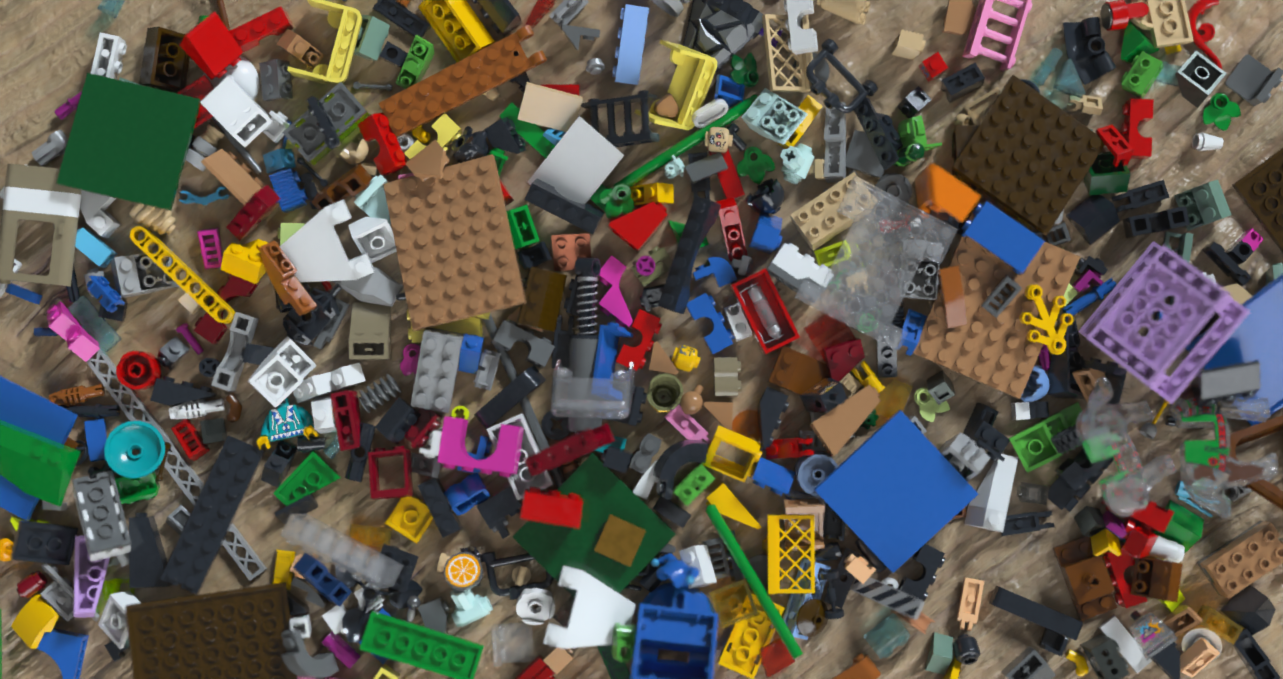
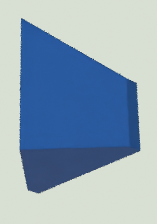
(729, 90)

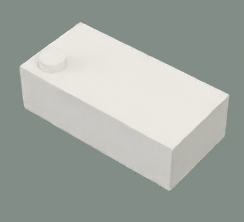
(529, 447)

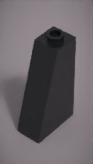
(146, 554)

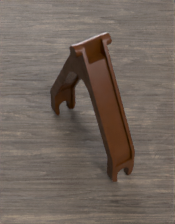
(1261, 487)

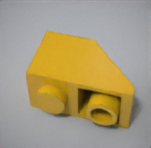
(652, 192)

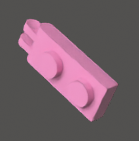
(687, 425)

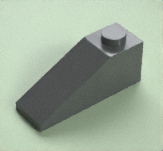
(435, 614)

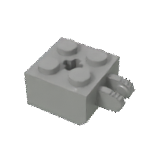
(964, 455)

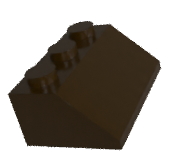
(164, 60)
(543, 299)

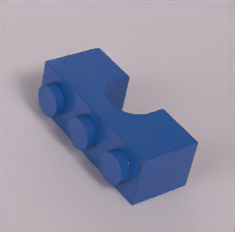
(704, 308)

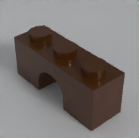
(348, 184)

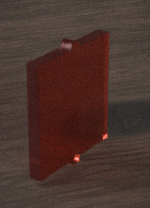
(775, 657)

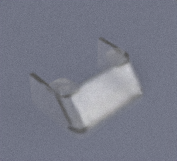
(592, 395)

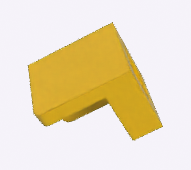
(1105, 541)

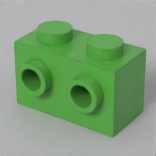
(1142, 75)

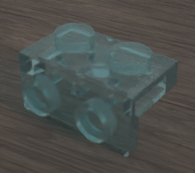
(887, 636)

